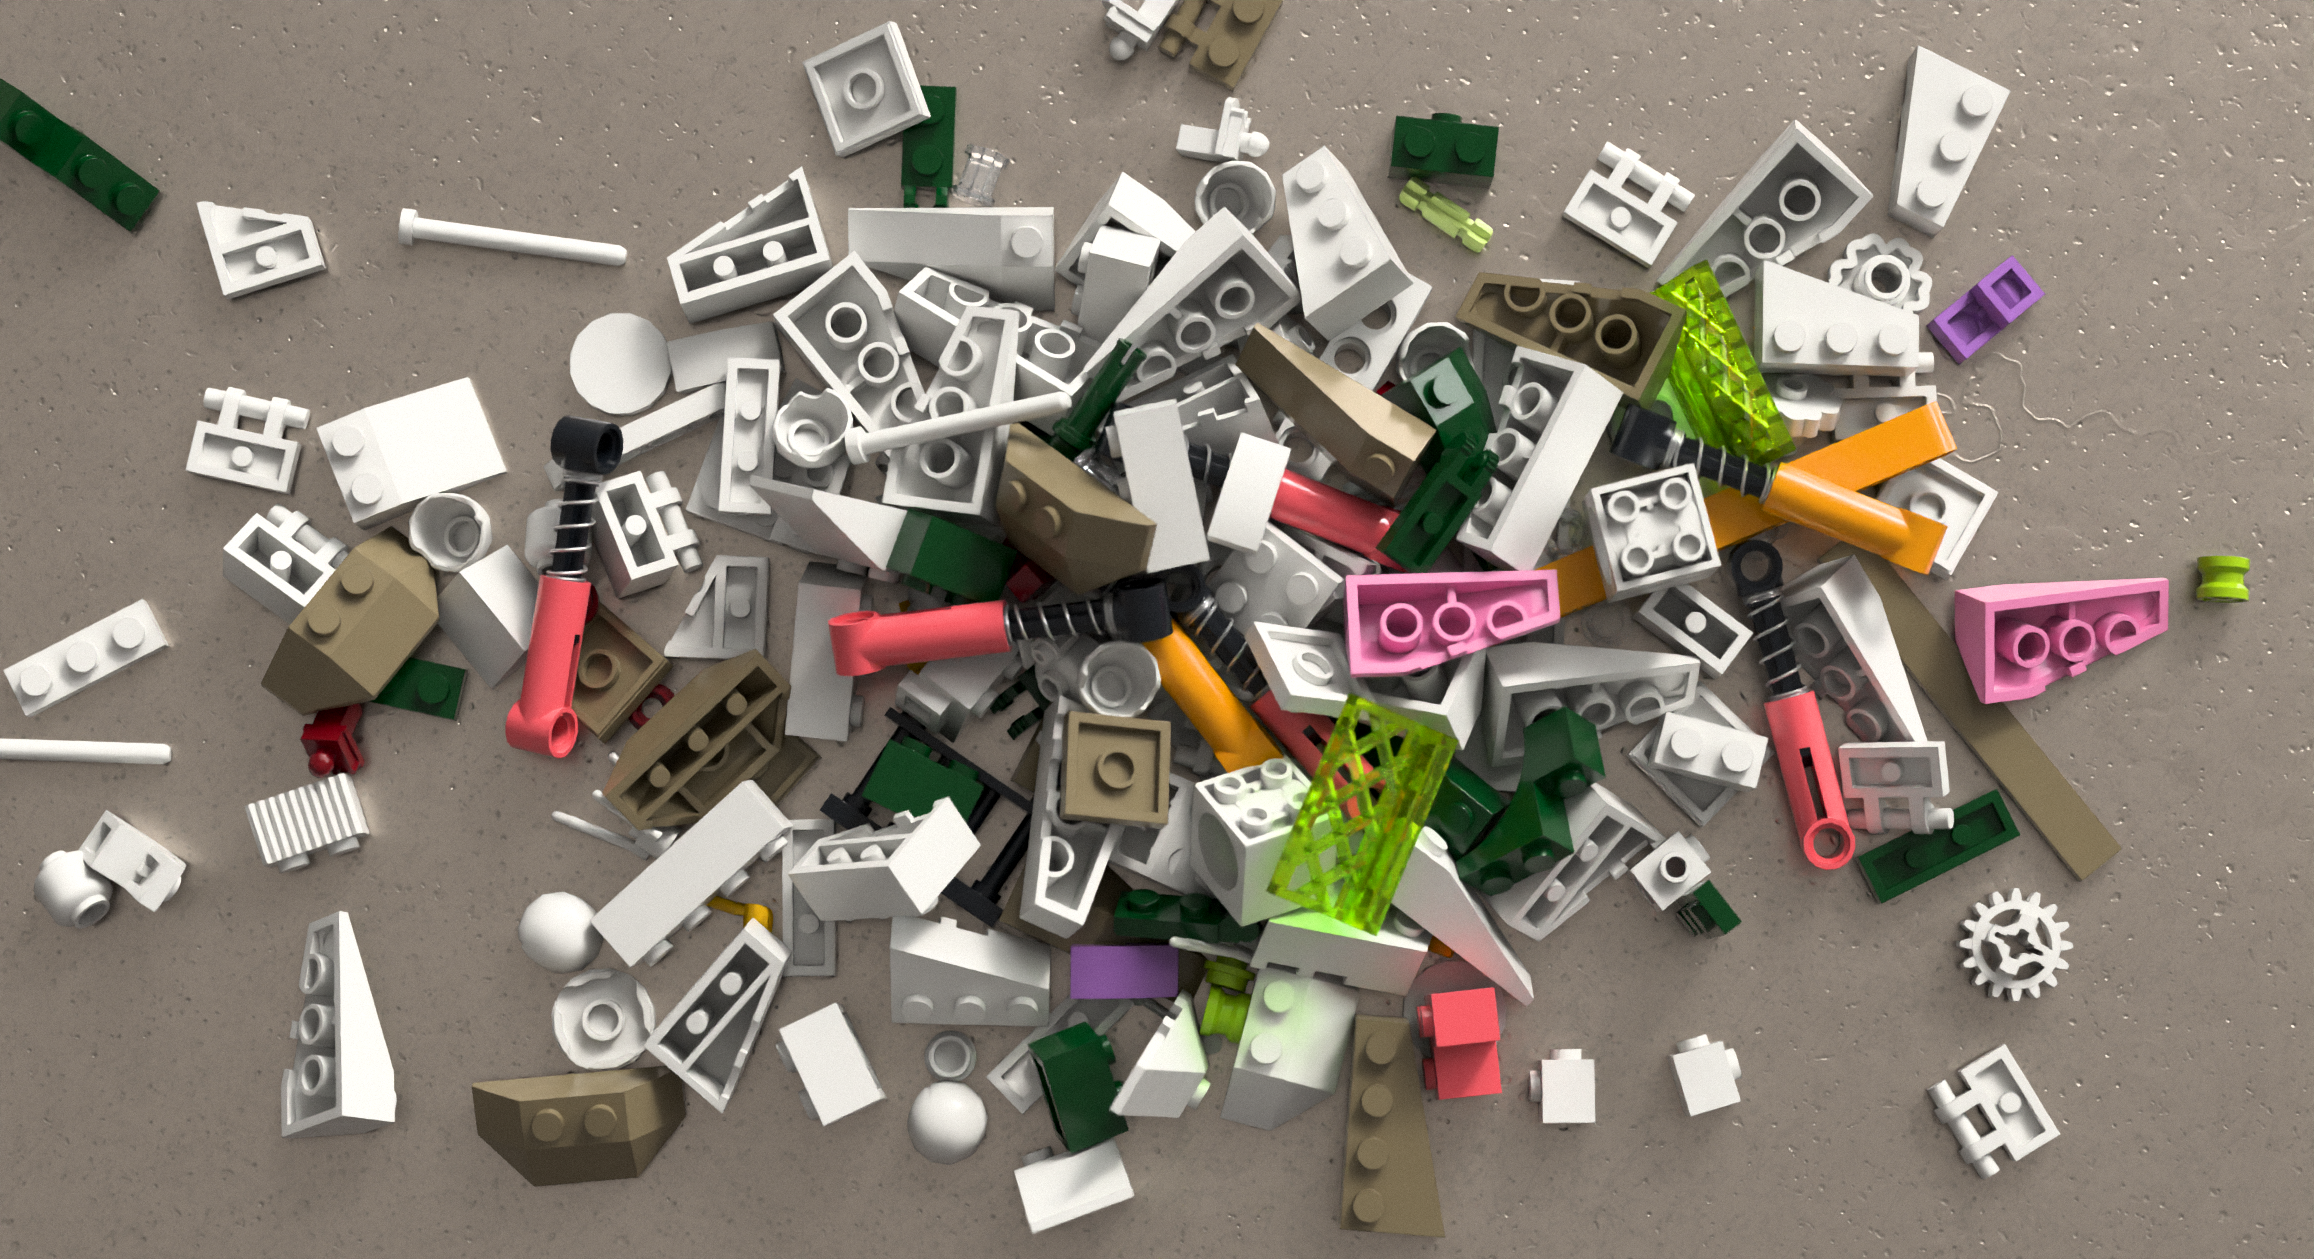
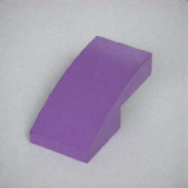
(1985, 309)
(1124, 971)

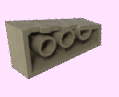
(1387, 1149)

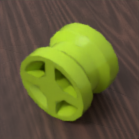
(2223, 579)
(1225, 1014)

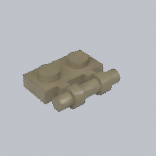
(1229, 41)

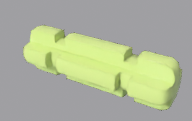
(1445, 214)

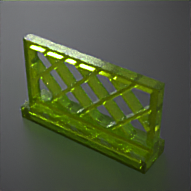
(1706, 393)
(1389, 826)

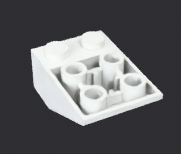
(1164, 852)

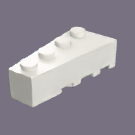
(1047, 354)
(1543, 446)
(1062, 854)

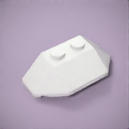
(1289, 1046)

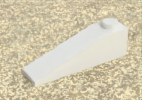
(1775, 212)
(1200, 302)
(854, 344)
(961, 473)
(341, 1058)
(1169, 1069)

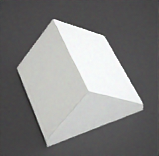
(491, 614)

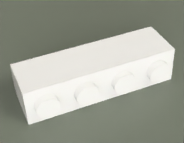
(691, 874)

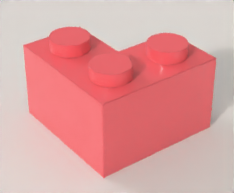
(1461, 1042)

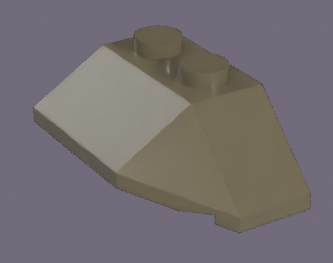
(1068, 517)
(356, 628)
(701, 744)
(580, 1122)

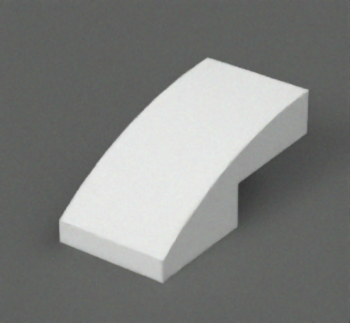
(703, 358)
(1248, 494)

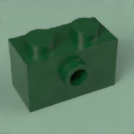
(1443, 151)
(950, 559)
(913, 782)
(1078, 1085)

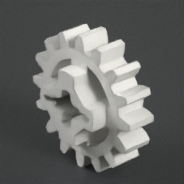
(2023, 923)

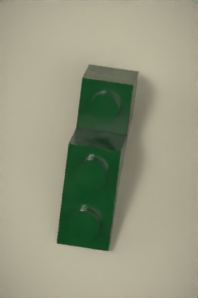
(72, 158)
(1535, 833)

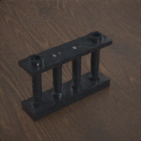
(982, 896)

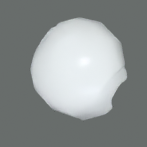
(1241, 189)
(1428, 345)
(812, 429)
(450, 531)
(1118, 679)
(559, 933)
(947, 1122)

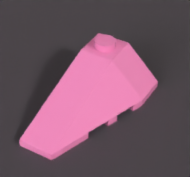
(1429, 618)
(2039, 632)

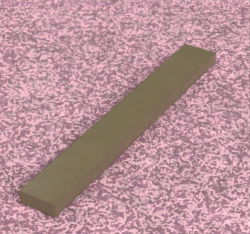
(1986, 728)

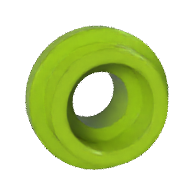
(1228, 973)

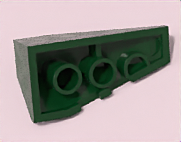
(1451, 401)
(1463, 806)

